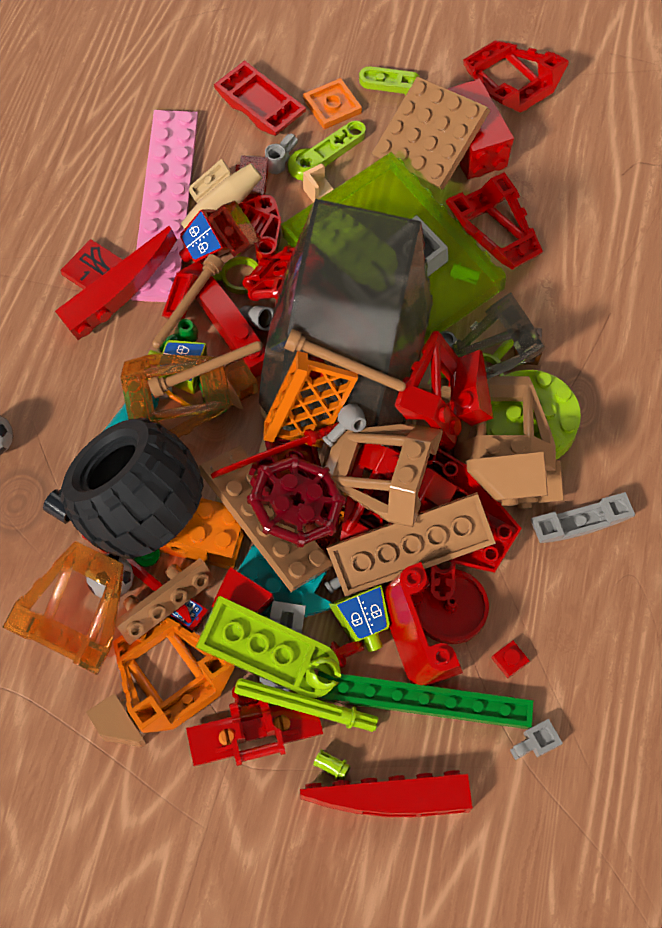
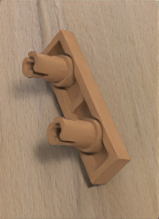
(164, 601)

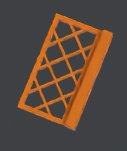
(290, 398)

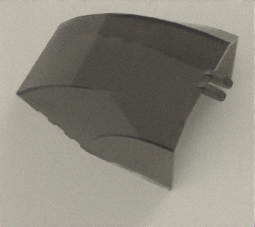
(359, 292)

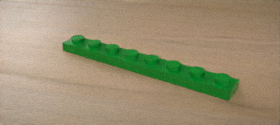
(430, 701)

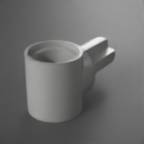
(279, 153)

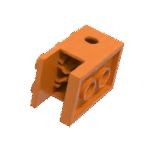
(209, 536)

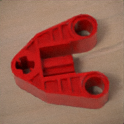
(261, 213)

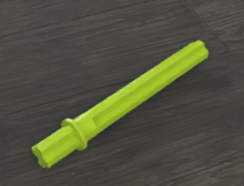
(308, 705)

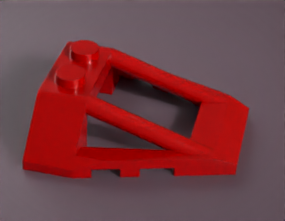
(550, 71)
(484, 200)
(421, 404)
(382, 462)

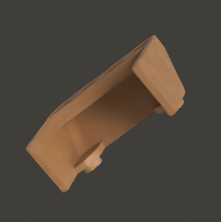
(518, 479)

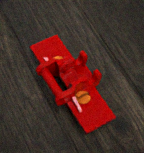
(251, 722)

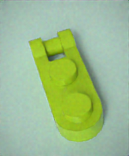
(387, 79)

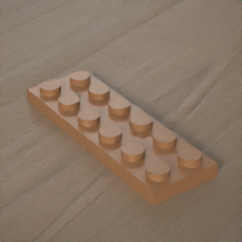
(389, 549)
(291, 564)

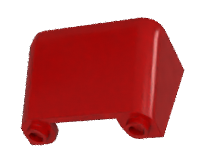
(421, 663)

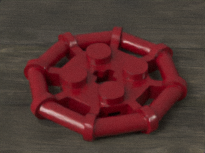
(308, 492)

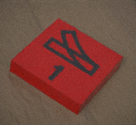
(89, 264)

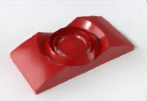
(259, 99)

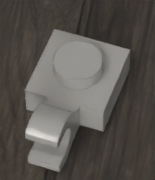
(540, 740)

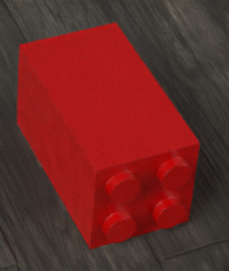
(493, 142)

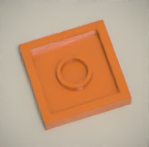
(332, 103)

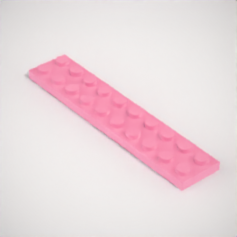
(167, 193)

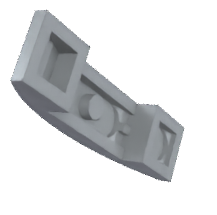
(583, 520)

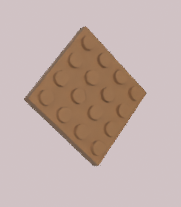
(432, 131)

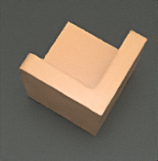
(315, 182)

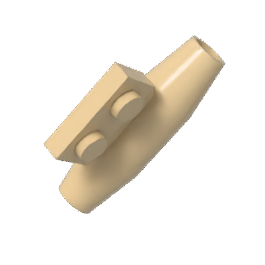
(221, 187)

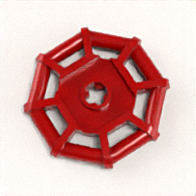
(267, 276)

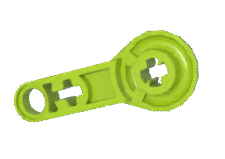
(326, 150)

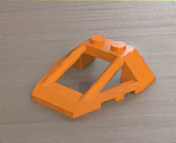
(153, 712)

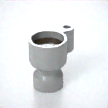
(258, 316)

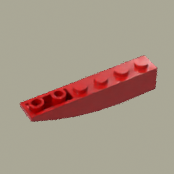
(396, 797)

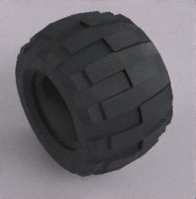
(132, 488)

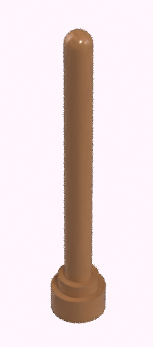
(212, 266)
(298, 342)
(160, 385)

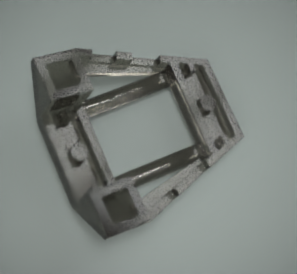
(519, 328)

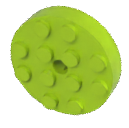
(558, 405)

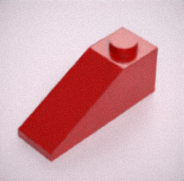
(472, 389)

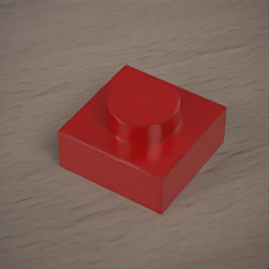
(510, 659)

